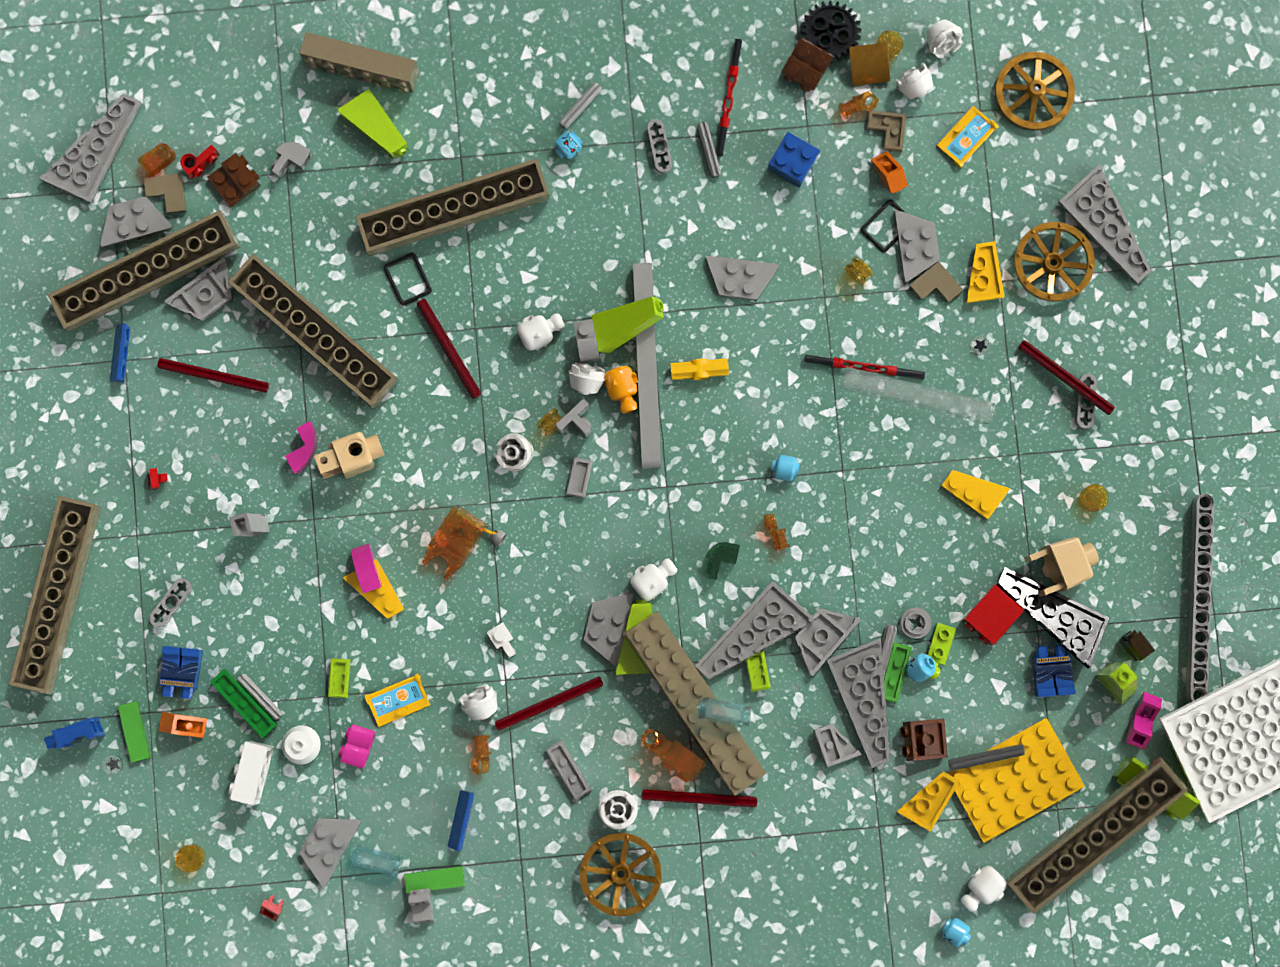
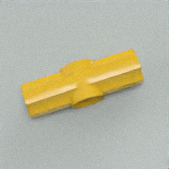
(699, 369)

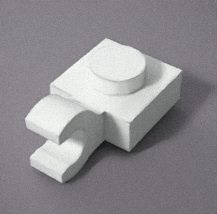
(501, 637)

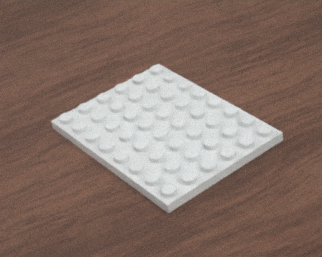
(1230, 741)

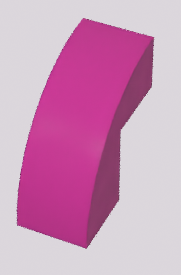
(303, 456)
(365, 568)
(1142, 720)

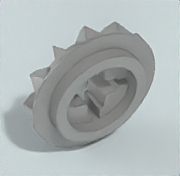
(924, 620)

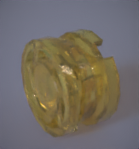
(894, 43)
(858, 270)
(549, 421)
(1093, 498)
(190, 858)

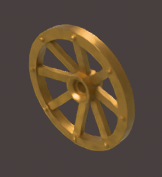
(1033, 94)
(1057, 258)
(584, 868)

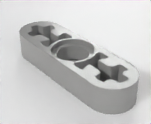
(651, 134)
(1090, 416)
(175, 587)

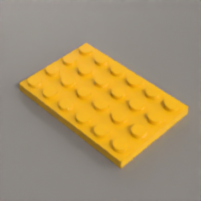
(1018, 787)

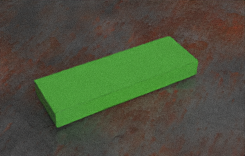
(896, 671)
(134, 731)
(435, 879)

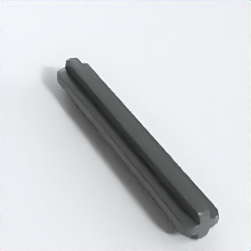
(986, 757)

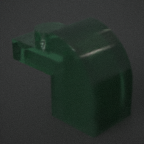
(721, 552)

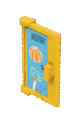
(971, 133)
(392, 701)

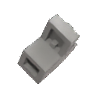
(289, 154)
(586, 341)
(421, 906)

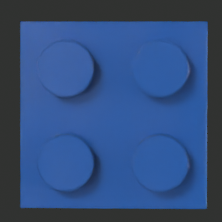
(793, 159)

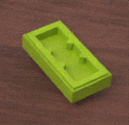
(758, 672)
(339, 678)

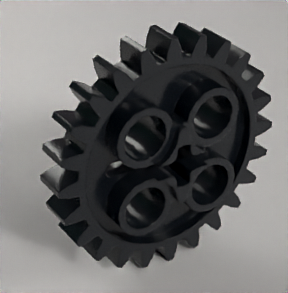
(824, 15)

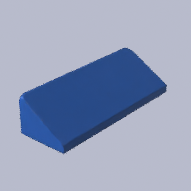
(120, 353)
(461, 820)

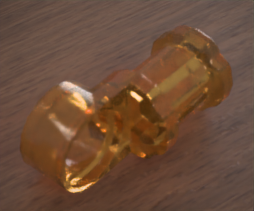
(858, 104)
(778, 535)
(481, 754)

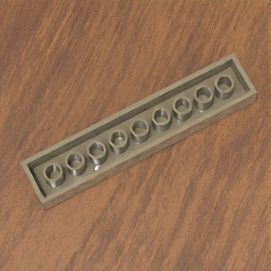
(452, 207)
(144, 271)
(313, 331)
(55, 595)
(684, 690)
(1096, 834)

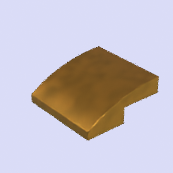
(869, 64)

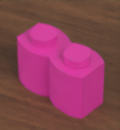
(357, 746)

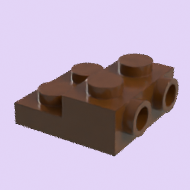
(807, 65)
(234, 179)
(924, 739)

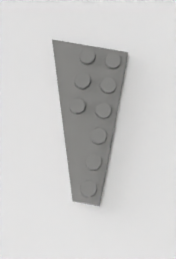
(91, 155)
(1102, 218)
(760, 626)
(863, 690)

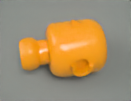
(621, 386)

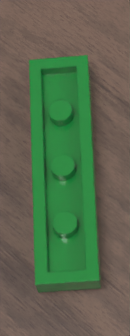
(243, 703)

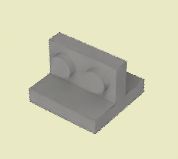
(574, 418)

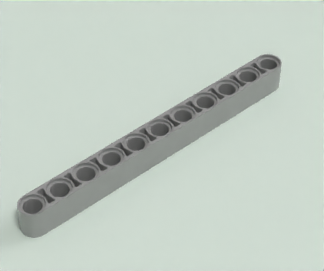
(647, 375)
(1205, 590)

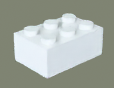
(251, 772)

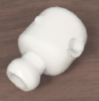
(537, 331)
(651, 580)
(985, 886)

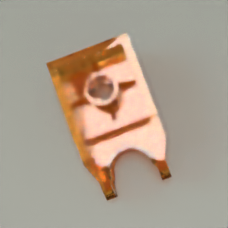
(450, 544)
(675, 756)

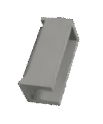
(249, 524)

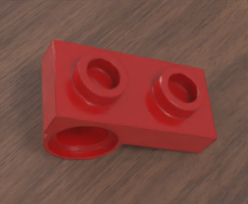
(207, 157)

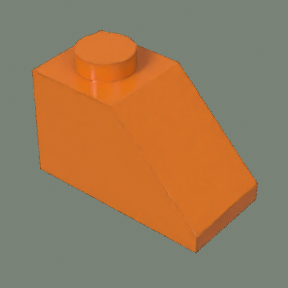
(890, 172)
(182, 724)

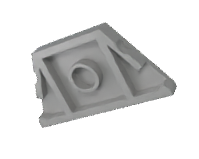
(132, 221)
(916, 244)
(740, 277)
(205, 292)
(606, 624)
(823, 637)
(327, 845)

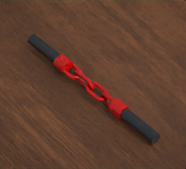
(725, 121)
(890, 370)

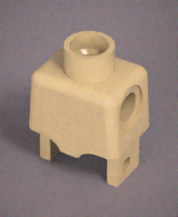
(340, 458)
(1066, 563)

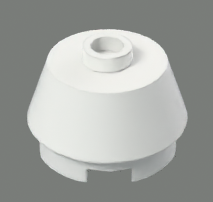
(944, 37)
(915, 82)
(586, 378)
(514, 452)
(480, 703)
(301, 744)
(618, 809)

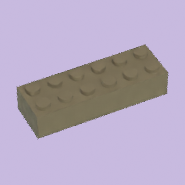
(359, 62)

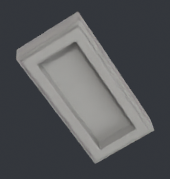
(579, 477)

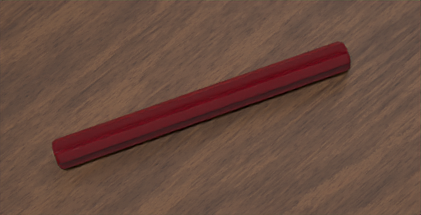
(448, 348)
(213, 375)
(1066, 377)
(548, 703)
(699, 798)

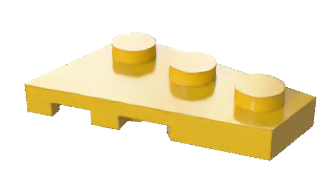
(985, 274)
(975, 492)
(382, 598)
(930, 801)

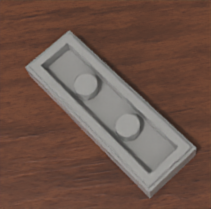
(568, 770)

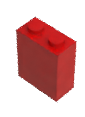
(992, 615)

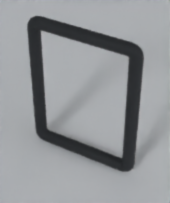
(871, 220)
(421, 271)

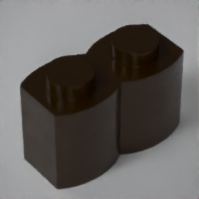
(1137, 645)

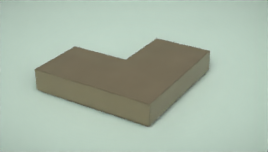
(892, 124)
(169, 186)
(936, 278)

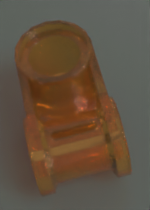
(154, 160)

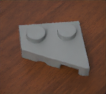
(833, 745)

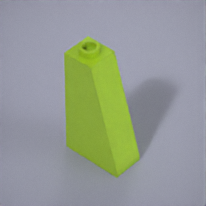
(373, 122)
(625, 322)
(628, 660)
(1119, 681)

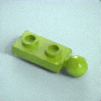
(940, 646)

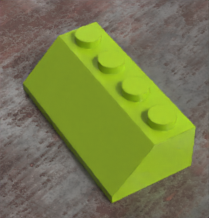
(1179, 809)

